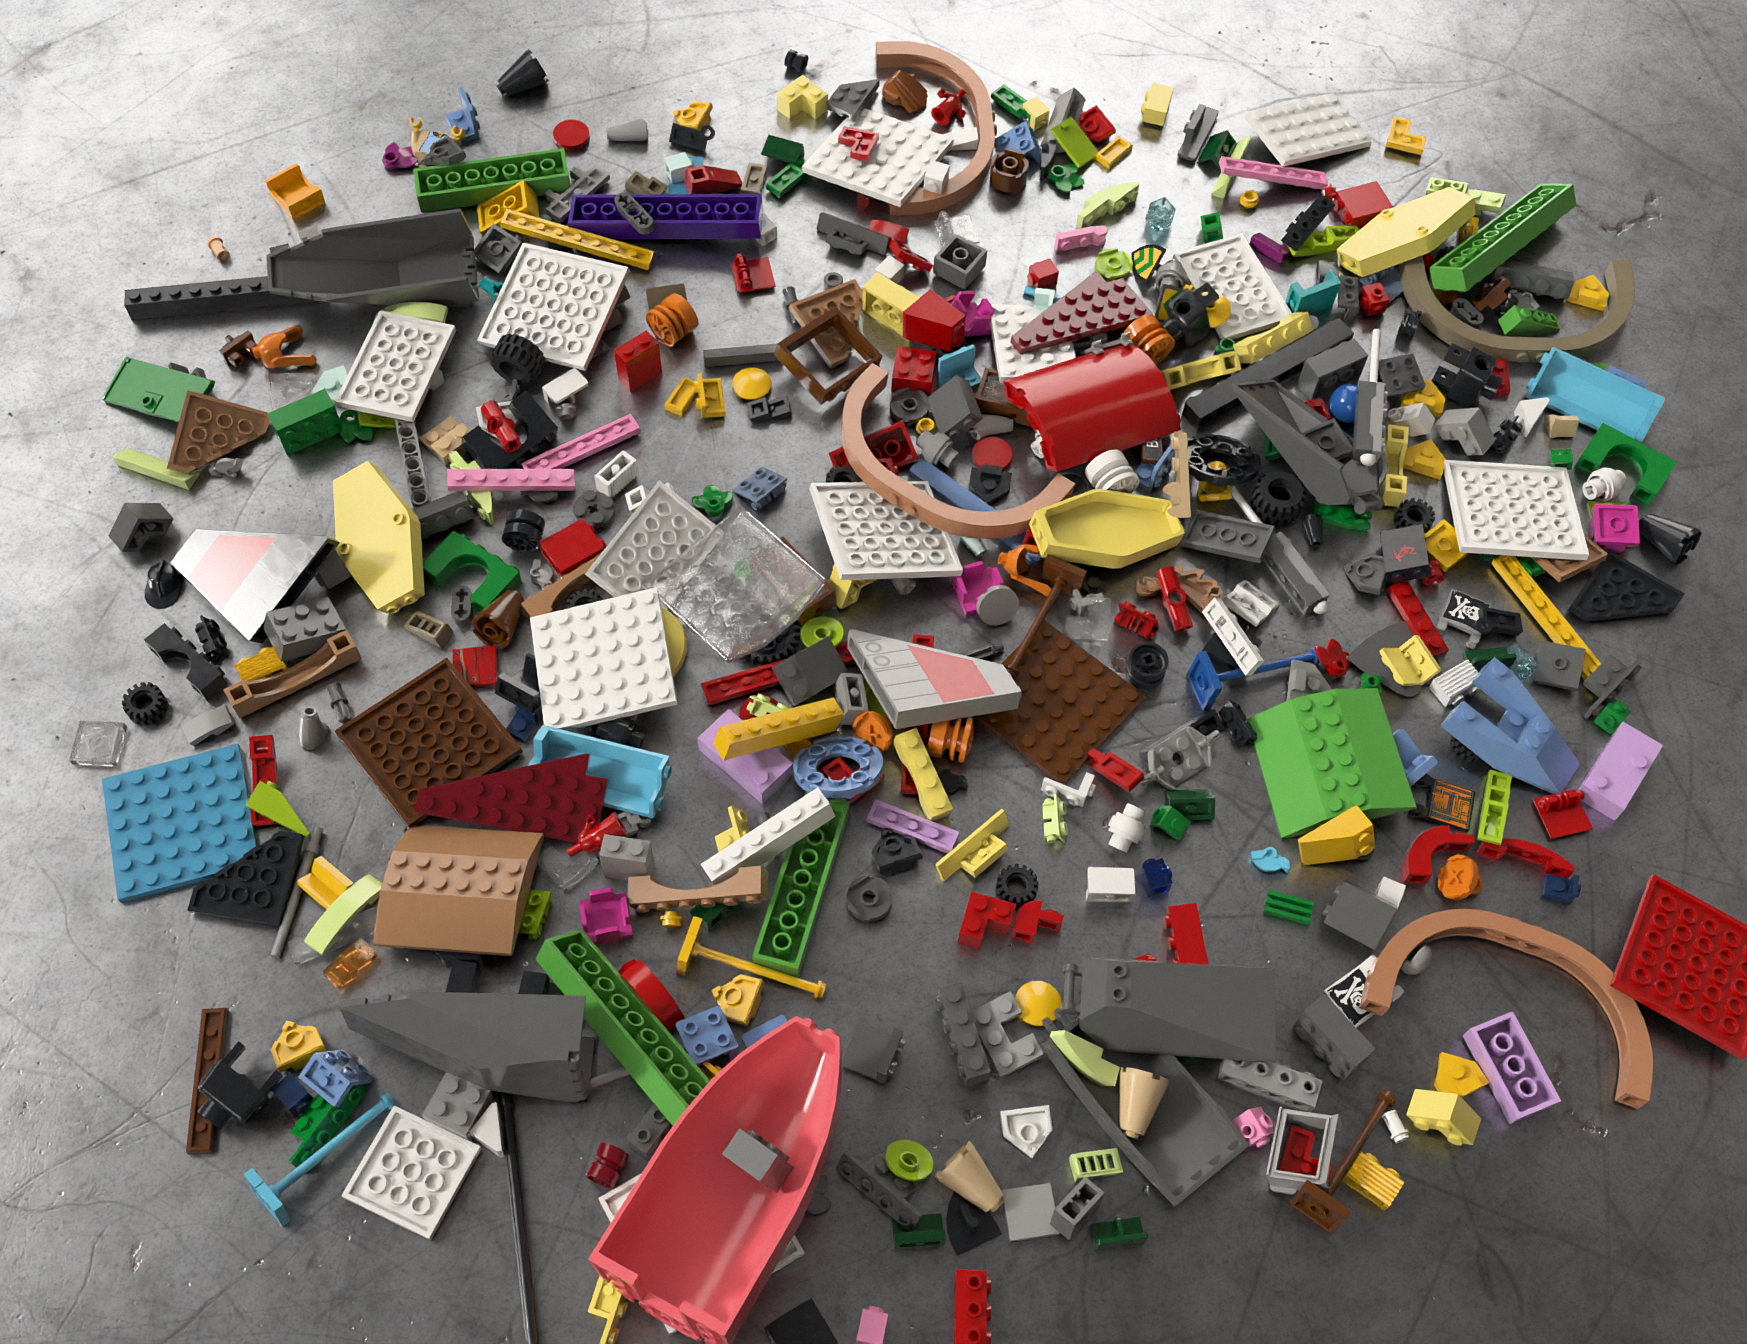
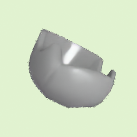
(1417, 960)

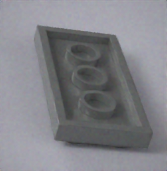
(1228, 536)

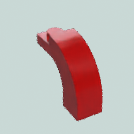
(1417, 861)
(652, 993)

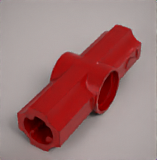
(501, 426)
(1169, 587)

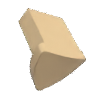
(1561, 425)

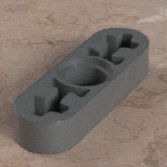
(635, 221)

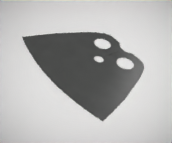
(1369, 659)

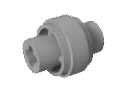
(1171, 274)
(937, 448)

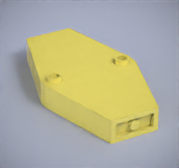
(1406, 231)
(1106, 528)
(378, 538)

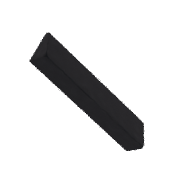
(1204, 723)

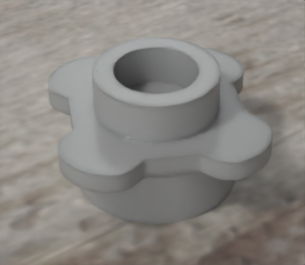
(566, 411)

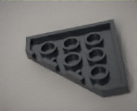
(1622, 591)
(253, 886)

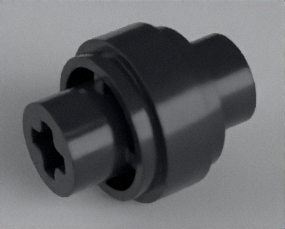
(622, 732)

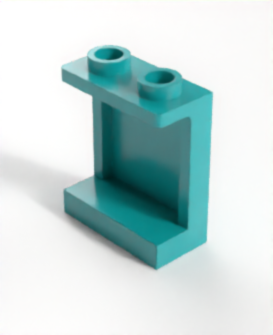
(1316, 298)

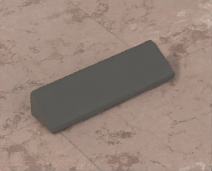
(739, 355)

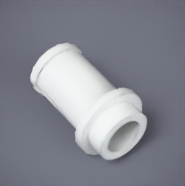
(1395, 1126)

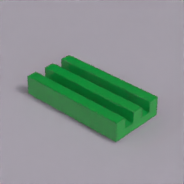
(1271, 895)

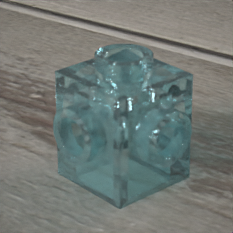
(1160, 214)

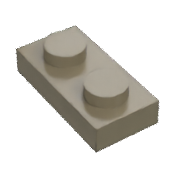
(754, 179)

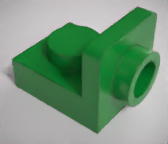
(1561, 458)

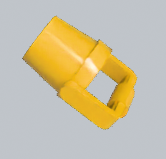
(1214, 492)

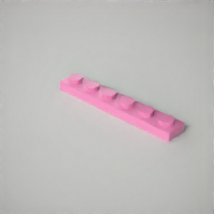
(1273, 173)
(585, 445)
(511, 480)

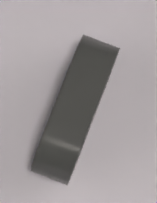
(1466, 313)
(457, 605)

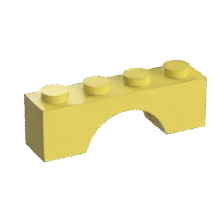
(1258, 346)
(1202, 369)
(1395, 484)
(929, 787)

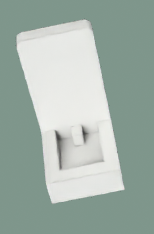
(1072, 796)

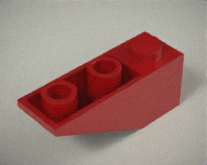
(711, 180)

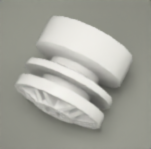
(1112, 473)

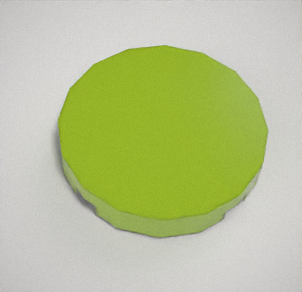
(1113, 264)

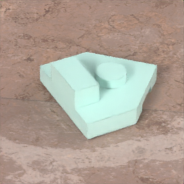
(332, 382)

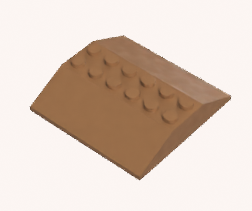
(456, 889)

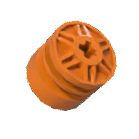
(672, 319)
(1151, 337)
(951, 737)

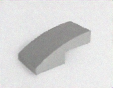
(208, 723)

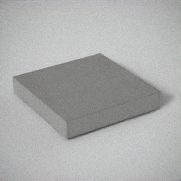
(1029, 1212)

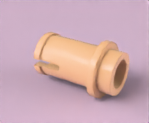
(216, 244)

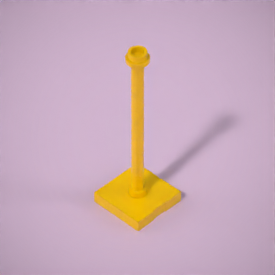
(692, 947)

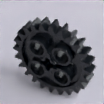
(788, 641)

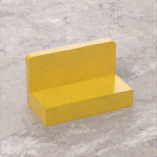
(324, 882)

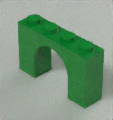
(1652, 465)
(459, 552)

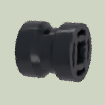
(796, 60)
(1506, 305)

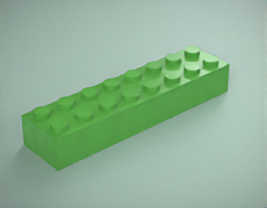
(478, 180)
(800, 895)

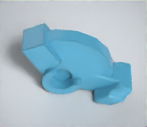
(1269, 860)

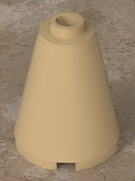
(1139, 1100)
(971, 1179)

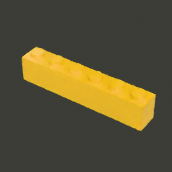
(778, 728)

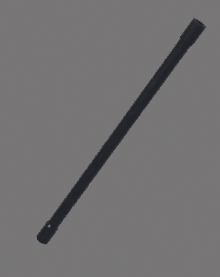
(518, 1215)

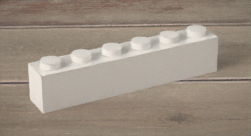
(770, 837)

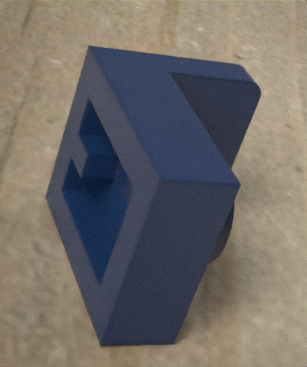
(522, 724)
(1561, 888)

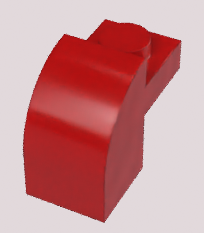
(1030, 917)

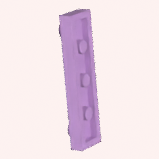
(921, 829)

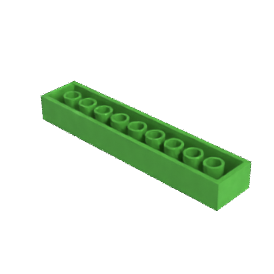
(1502, 237)
(624, 1022)

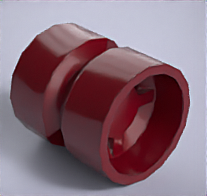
(605, 1169)

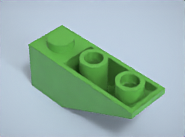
(1527, 322)

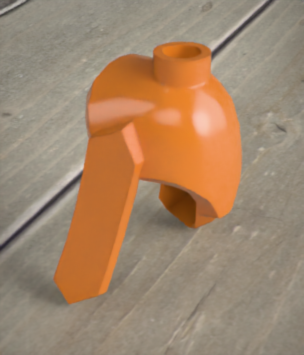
(270, 351)
(1015, 564)

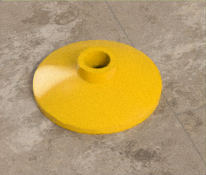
(1220, 312)

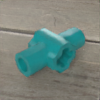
(491, 287)

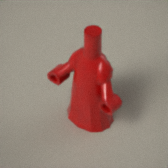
(945, 110)
(591, 839)

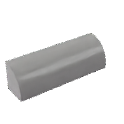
(1067, 105)

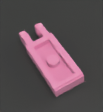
(1080, 238)

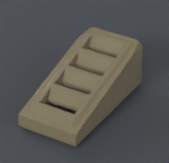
(438, 637)

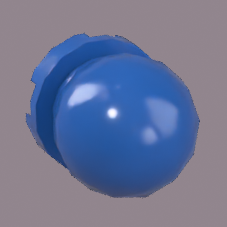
(1344, 403)

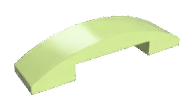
(420, 310)
(341, 912)

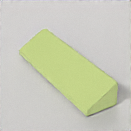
(1224, 181)
(154, 468)

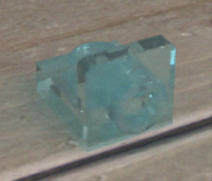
(1524, 663)

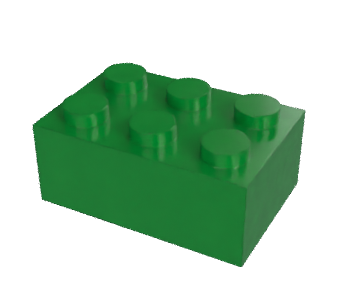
(305, 421)

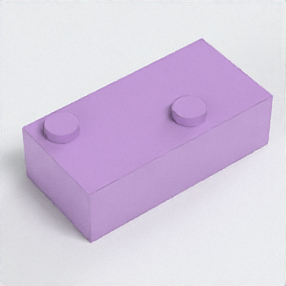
(1619, 770)
(757, 772)
(1511, 1068)

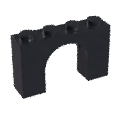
(538, 429)
(465, 978)

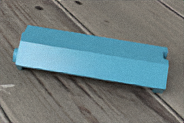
(1594, 395)
(634, 774)

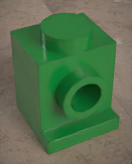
(1211, 227)

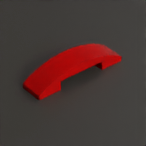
(264, 769)
(1528, 851)

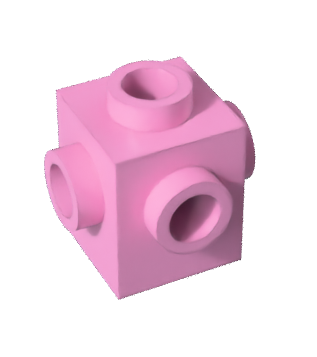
(1255, 1126)

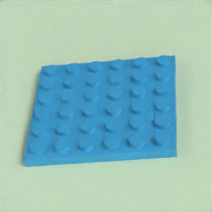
(177, 821)

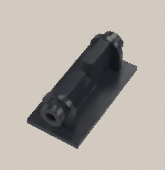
(1506, 435)
(209, 631)
(1234, 720)

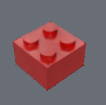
(913, 369)

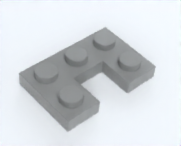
(989, 1023)

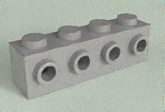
(1273, 1082)

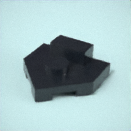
(989, 482)
(895, 852)

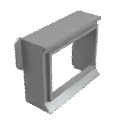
(1291, 1182)

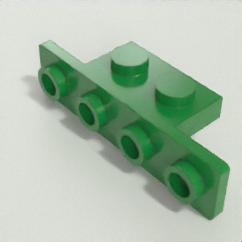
(321, 1123)

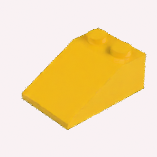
(516, 198)
(1338, 839)

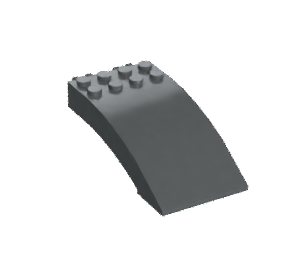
(1188, 1133)

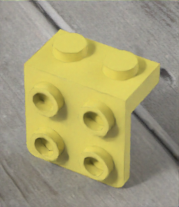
(1411, 662)

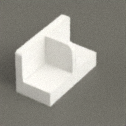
(564, 387)
(1110, 885)

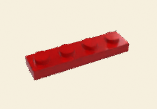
(1417, 618)

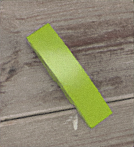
(1325, 240)
(1494, 807)

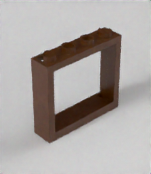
(851, 334)

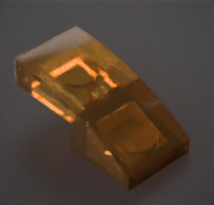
(347, 964)

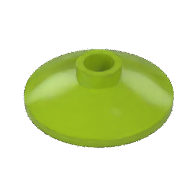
(821, 627)
(909, 1160)

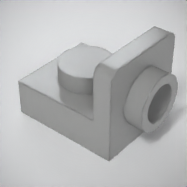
(1081, 604)

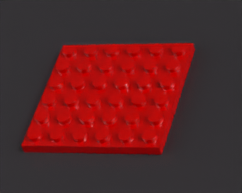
(1688, 965)

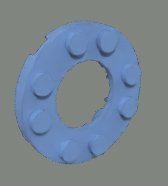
(808, 759)

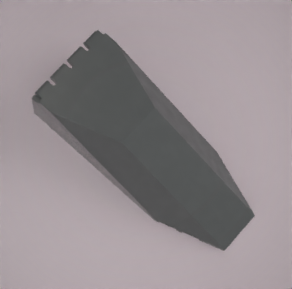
(382, 263)
(489, 1039)

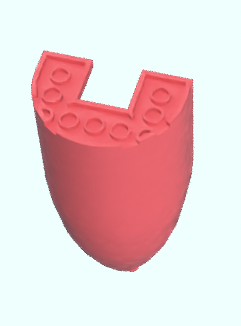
(699, 1228)

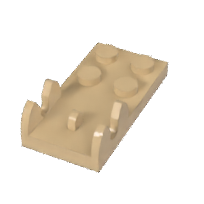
(1180, 489)

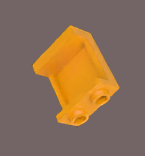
(294, 191)

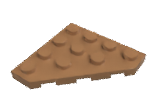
(848, 300)
(212, 430)

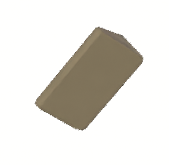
(656, 295)

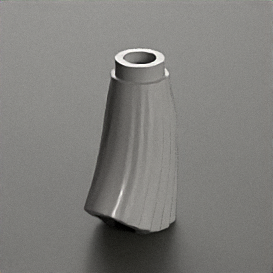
(631, 131)
(991, 425)
(311, 730)

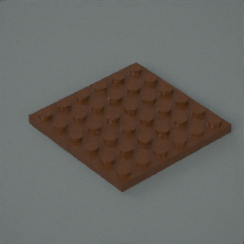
(1064, 707)
(427, 737)

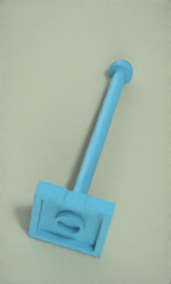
(270, 1195)

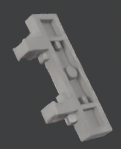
(586, 184)

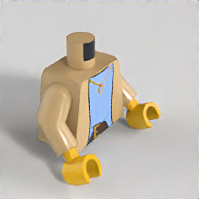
(423, 140)

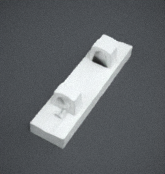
(1233, 636)

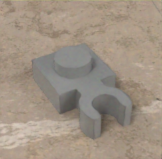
(632, 822)

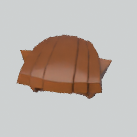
(905, 91)

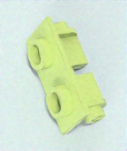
(762, 705)
(1057, 828)

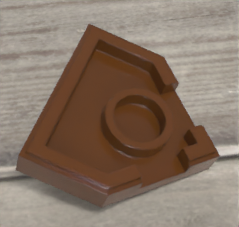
(1492, 294)

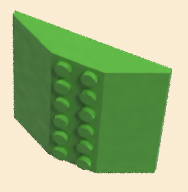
(1328, 756)

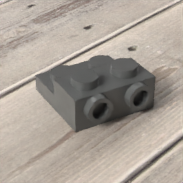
(498, 248)

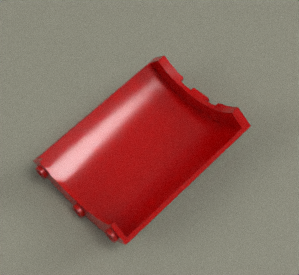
(1095, 404)

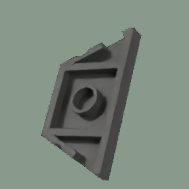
(852, 98)

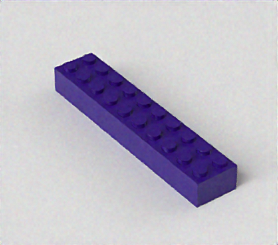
(673, 216)

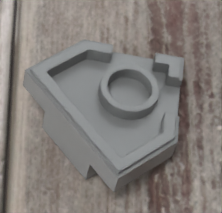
(1305, 680)

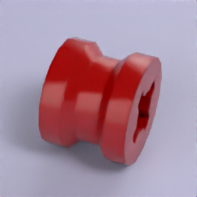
(1437, 576)

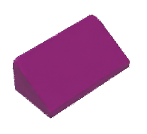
(1269, 247)

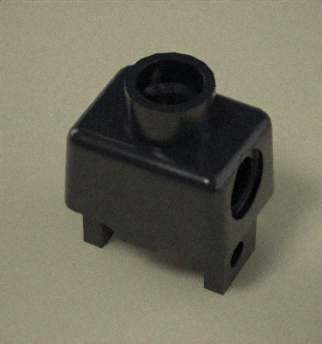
(1188, 315)
(1472, 379)
(232, 1093)

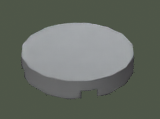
(997, 605)

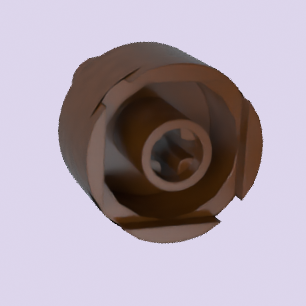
(1009, 171)

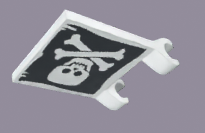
(1348, 991)

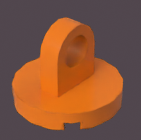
(874, 729)
(1459, 878)

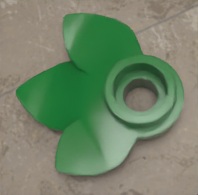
(1065, 177)
(352, 428)
(712, 500)

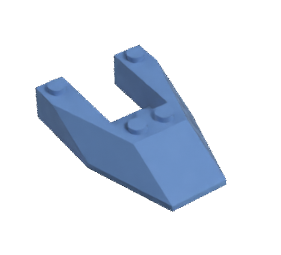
(1522, 741)

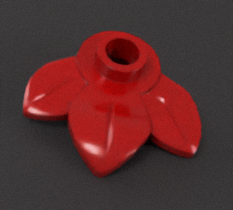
(1333, 658)

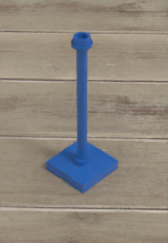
(1207, 682)

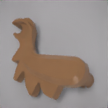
(1198, 591)

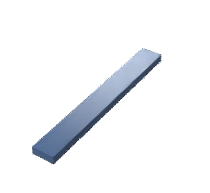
(961, 498)

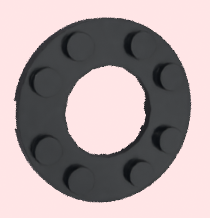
(1245, 472)

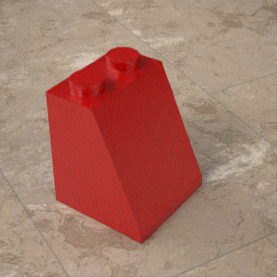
(934, 322)

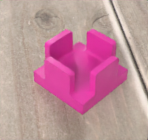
(976, 317)
(1614, 527)
(973, 583)
(606, 916)

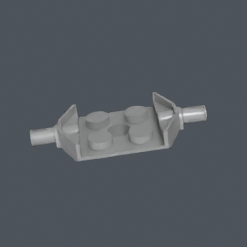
(1194, 753)

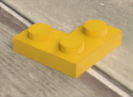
(1401, 139)

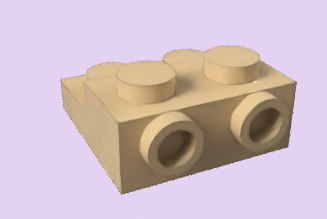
(445, 440)

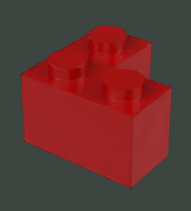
(982, 914)

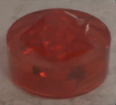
(862, 201)

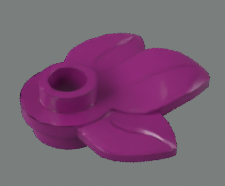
(398, 157)

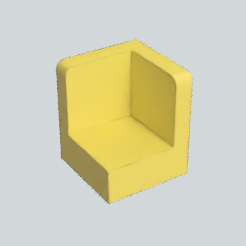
(1038, 111)

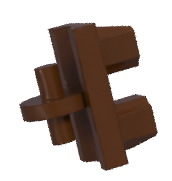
(236, 348)

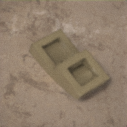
(642, 185)

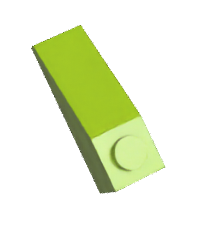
(274, 805)

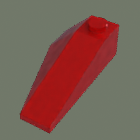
(885, 443)

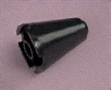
(522, 75)
(1669, 536)

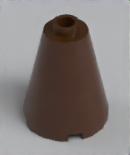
(499, 619)

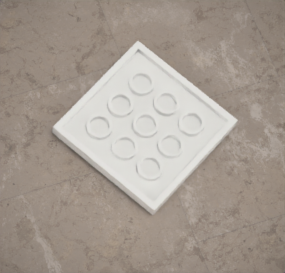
(411, 1172)

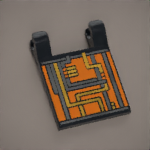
(1445, 804)

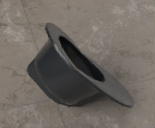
(163, 585)

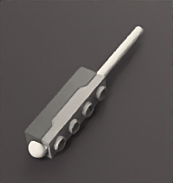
(1370, 412)
(1290, 568)

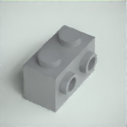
(850, 696)

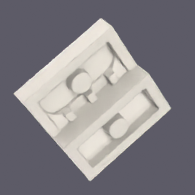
(1250, 603)

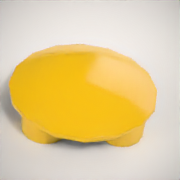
(751, 383)
(1037, 1002)

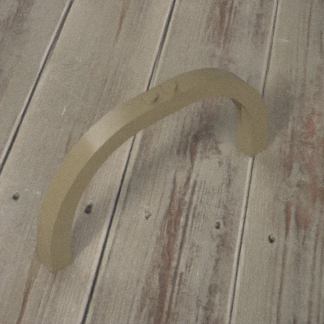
(1518, 349)

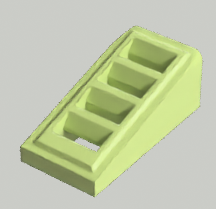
(1078, 1175)

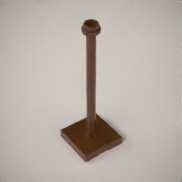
(1061, 578)
(1323, 1207)

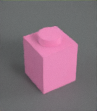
(872, 1326)

